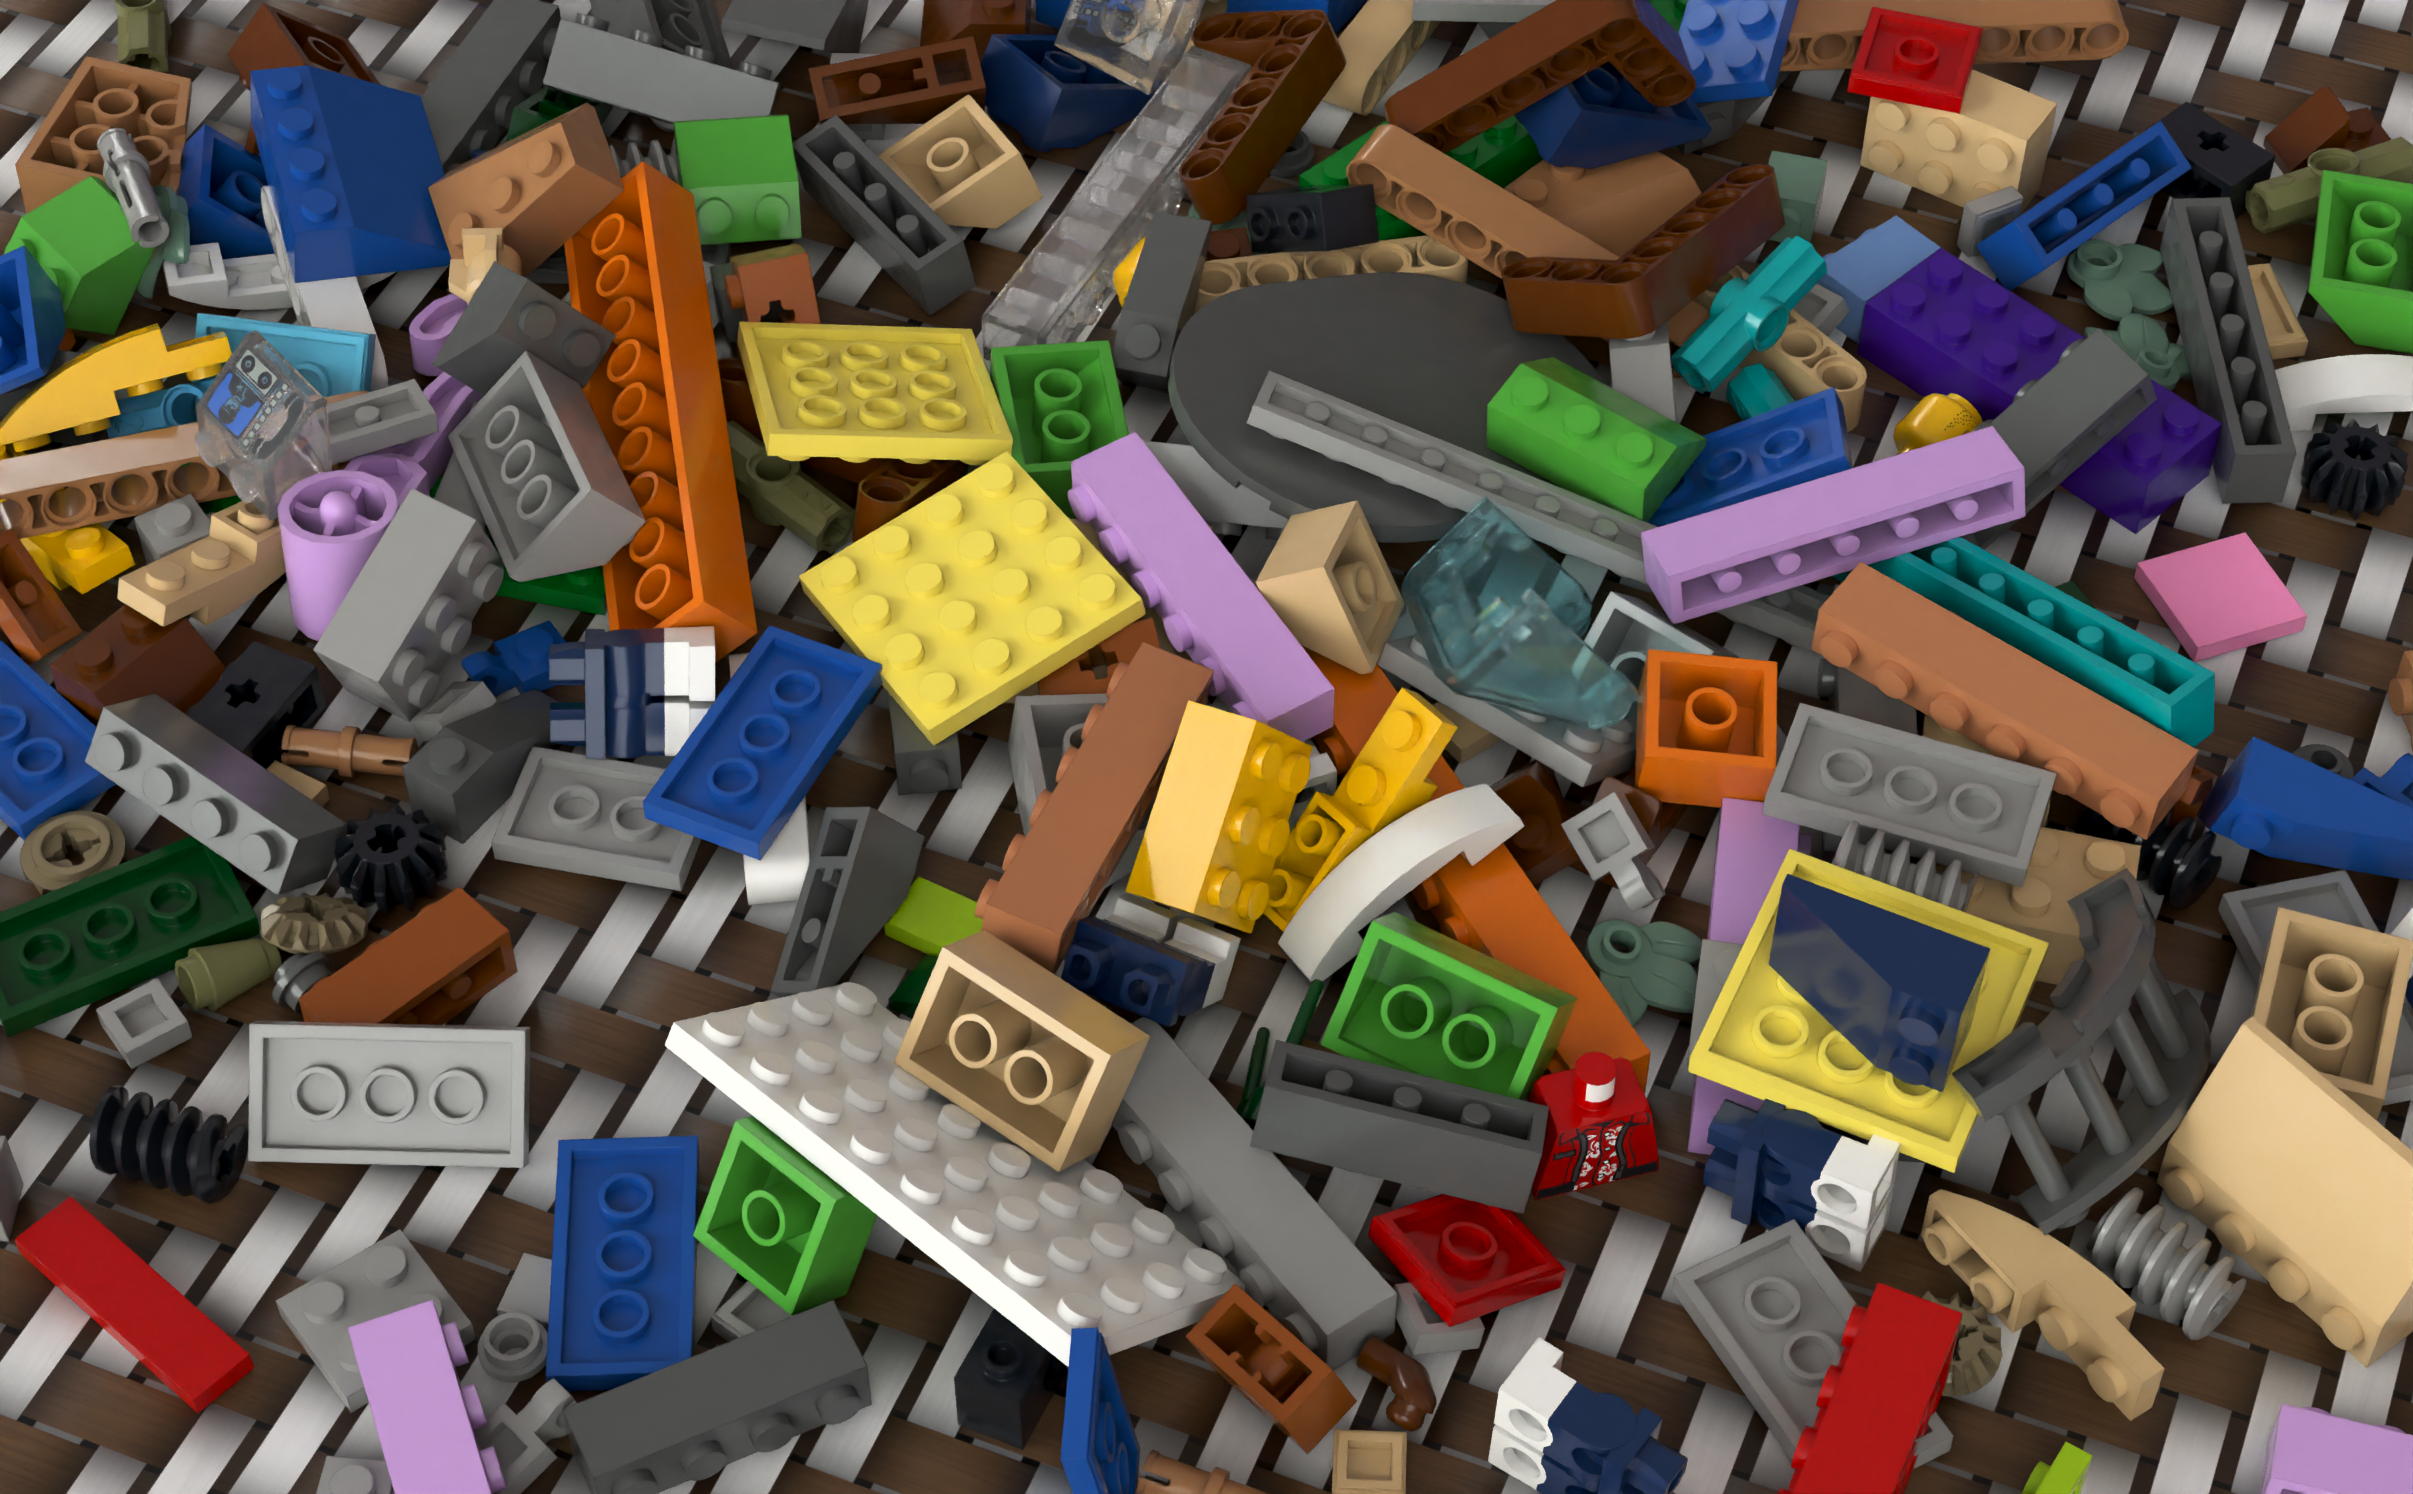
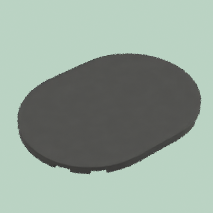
(1380, 340)

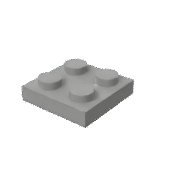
(358, 1290)

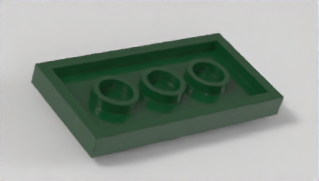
(116, 931)

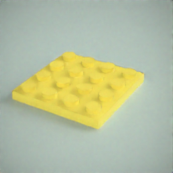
(872, 393)
(972, 596)
(1783, 1050)

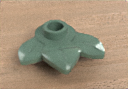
(176, 246)
(2119, 278)
(2149, 347)
(1652, 972)

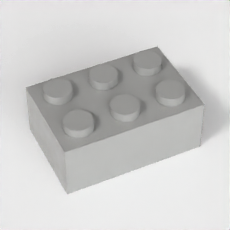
(411, 606)

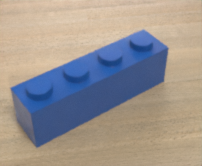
(2083, 206)

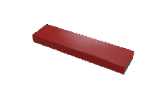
(134, 1304)

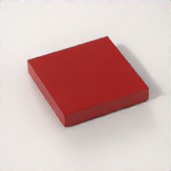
(1915, 60)
(1465, 1256)

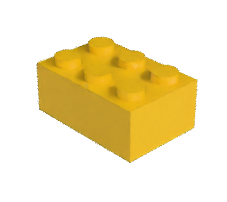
(1220, 817)

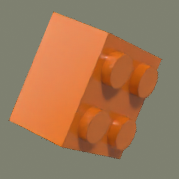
(1706, 728)

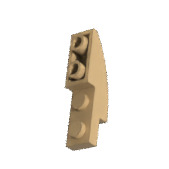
(211, 574)
(2038, 1278)

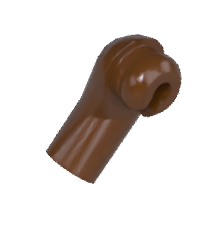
(1405, 1377)

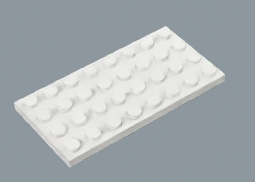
(1015, 1231)

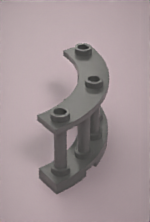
(2161, 1048)

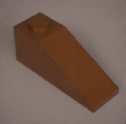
(899, 85)

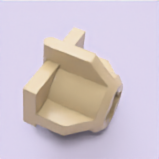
(480, 250)

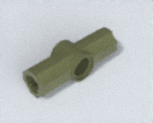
(143, 34)
(2295, 195)
(786, 495)

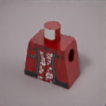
(1594, 1127)

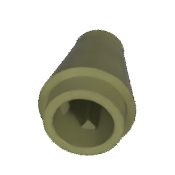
(225, 971)

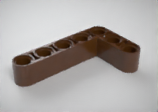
(1538, 60)
(1291, 71)
(1657, 274)
(885, 484)

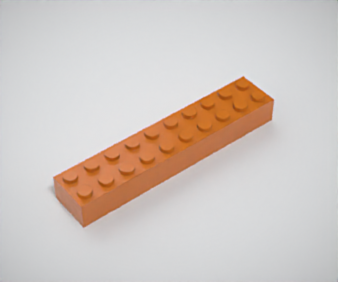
(663, 413)

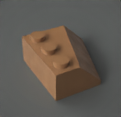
(100, 98)
(532, 187)
(1613, 202)

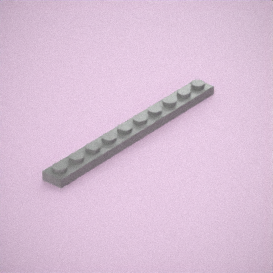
(1465, 478)

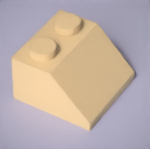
(964, 168)
(1333, 586)

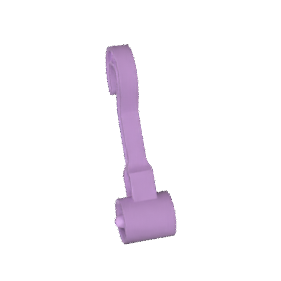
(340, 515)

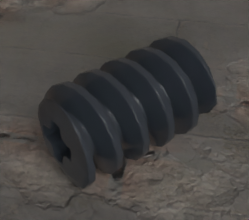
(2167, 857)
(167, 1147)

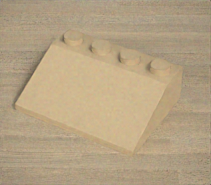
(2301, 1190)

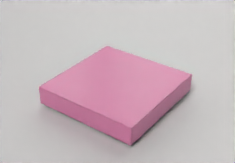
(2220, 597)

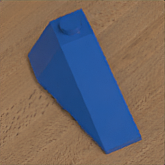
(2309, 814)

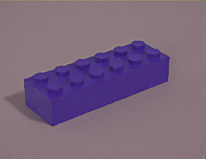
(1970, 337)

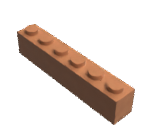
(2003, 699)
(1094, 809)

